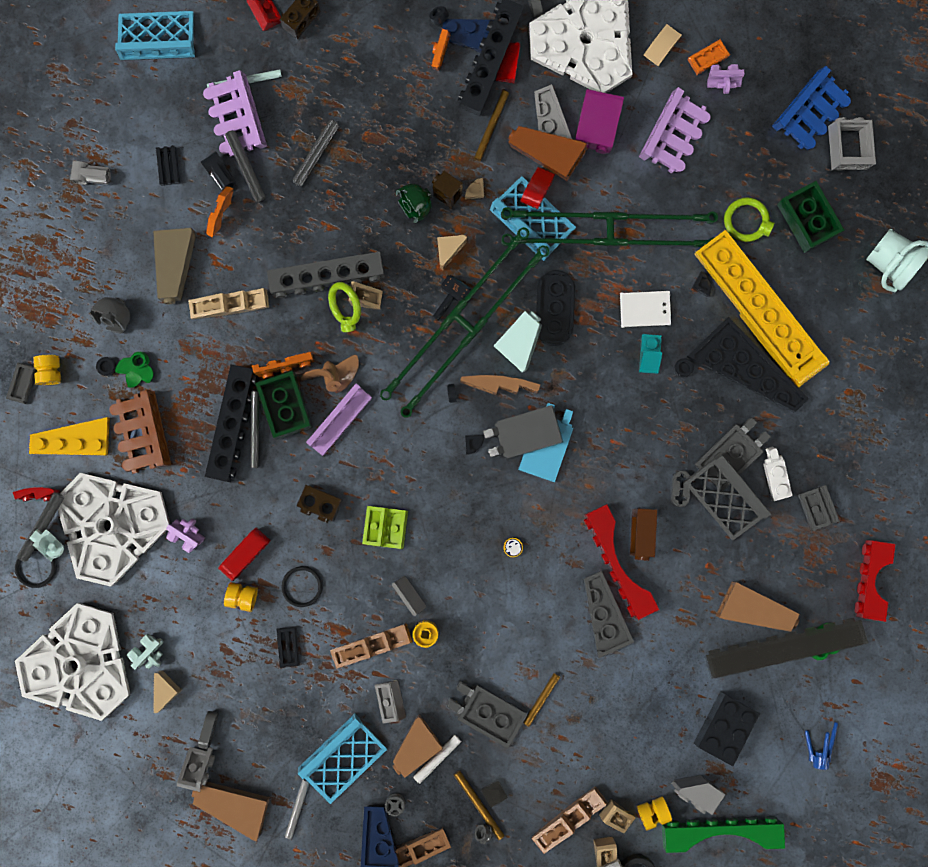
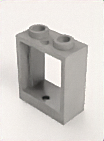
(866, 138)

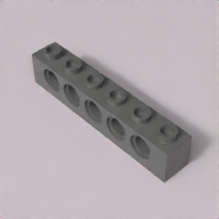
(278, 276)

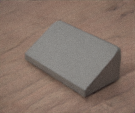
(409, 595)
(390, 701)

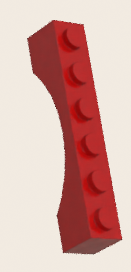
(602, 524)

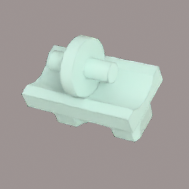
(47, 544)
(139, 658)

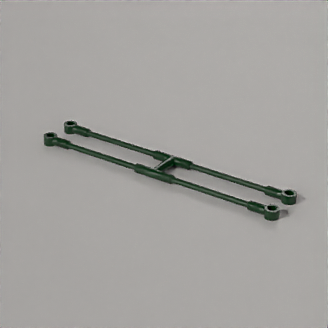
(609, 217)
(455, 315)

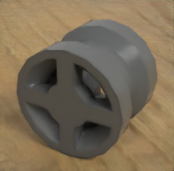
(395, 808)

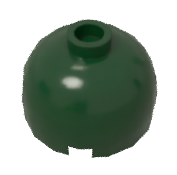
(414, 201)

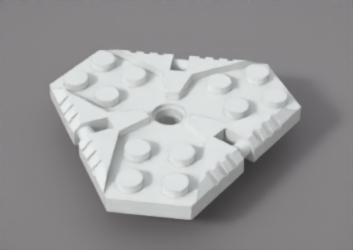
(601, 63)
(134, 519)
(86, 638)

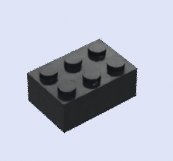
(726, 728)

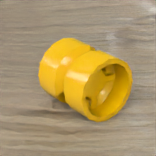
(47, 370)
(240, 596)
(425, 633)
(654, 813)

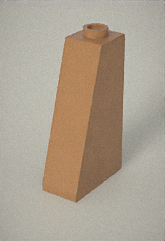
(753, 608)
(234, 807)

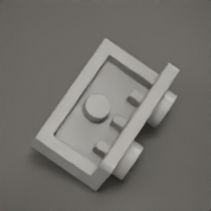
(195, 769)

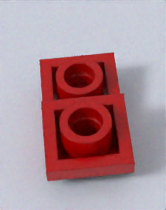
(39, 493)

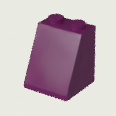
(599, 120)

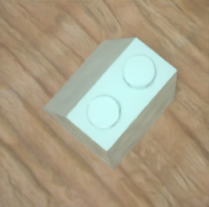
(520, 340)

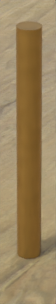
(491, 125)
(479, 805)

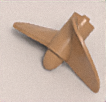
(336, 376)

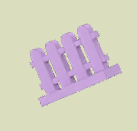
(237, 104)
(675, 122)

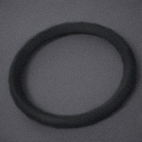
(284, 584)
(34, 585)

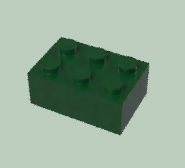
(810, 216)
(284, 405)

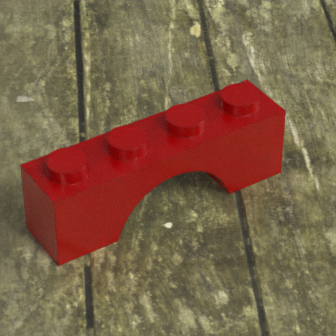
(870, 603)

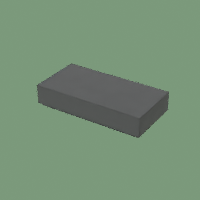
(21, 383)

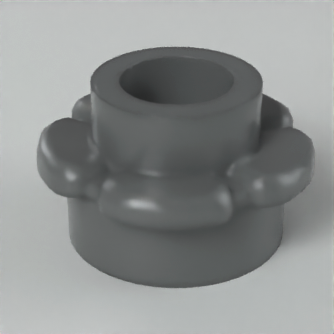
(483, 833)

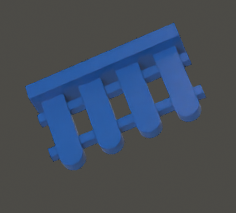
(819, 103)

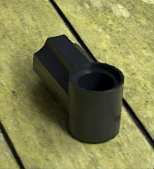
(217, 169)

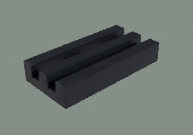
(165, 150)
(288, 647)

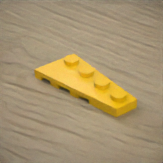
(76, 439)

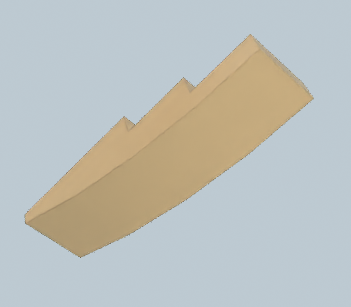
(228, 304)

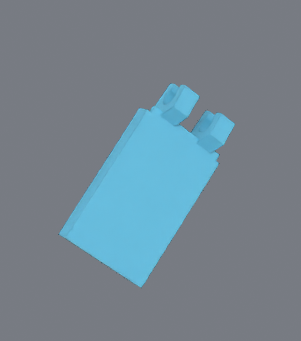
(547, 461)

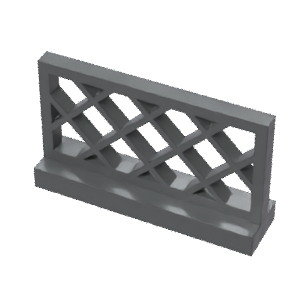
(742, 490)

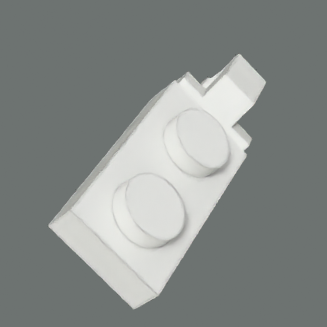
(776, 475)

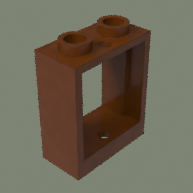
(643, 533)

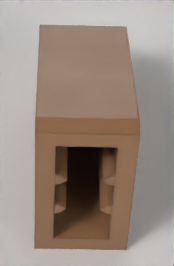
(416, 748)

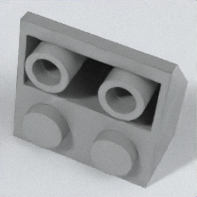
(700, 791)

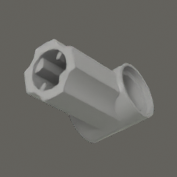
(83, 173)

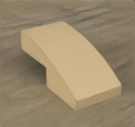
(662, 45)

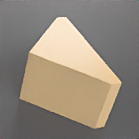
(449, 247)
(368, 296)
(164, 690)
(616, 816)
(605, 850)

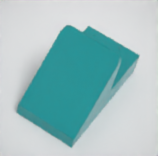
(650, 354)

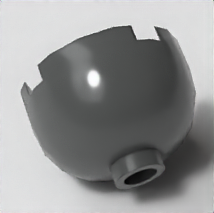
(111, 313)

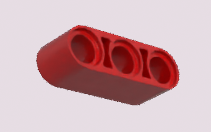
(537, 187)
(244, 554)

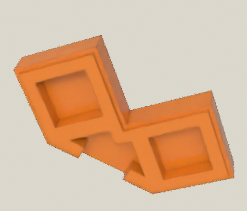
(215, 219)

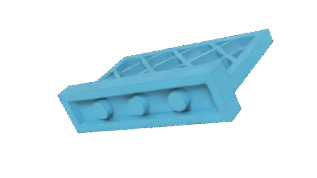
(155, 47)
(515, 224)
(333, 744)

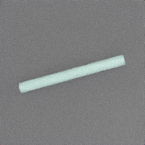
(258, 77)

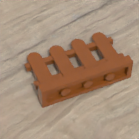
(147, 420)

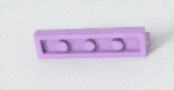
(339, 420)

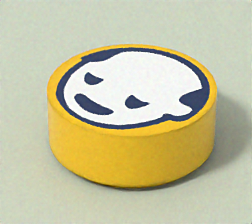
(513, 547)

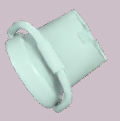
(898, 259)

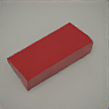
(265, 13)
(508, 67)

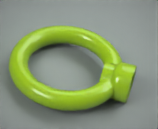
(764, 229)
(347, 323)

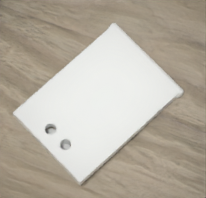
(645, 309)

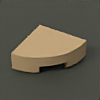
(475, 190)

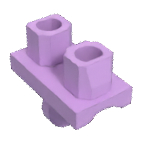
(725, 78)
(186, 532)

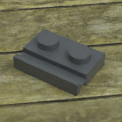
(818, 508)

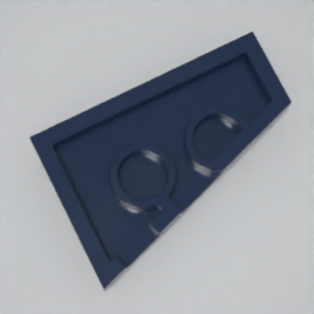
(468, 32)
(377, 840)

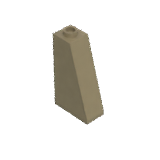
(172, 261)

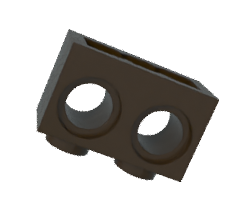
(299, 16)
(447, 189)
(321, 499)

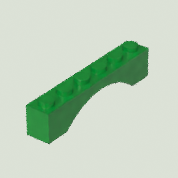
(683, 836)

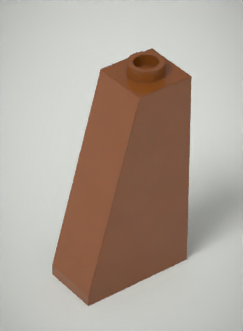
(548, 150)

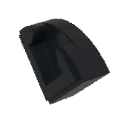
(702, 284)
(473, 443)

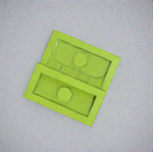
(385, 527)

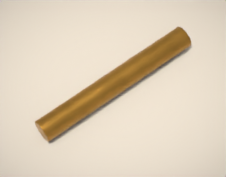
(541, 700)

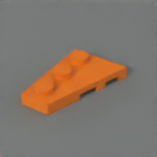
(303, 360)

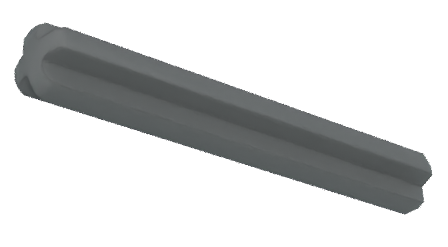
(315, 152)
(245, 165)
(42, 524)

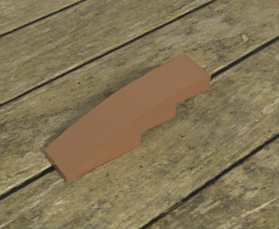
(491, 383)
(371, 646)
(569, 819)
(422, 848)

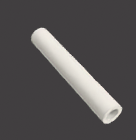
(437, 759)

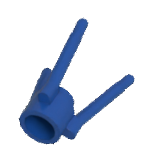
(822, 758)

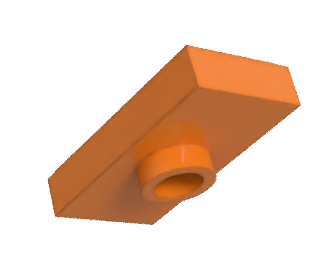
(440, 49)
(708, 56)

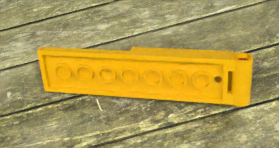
(762, 309)

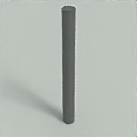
(254, 428)

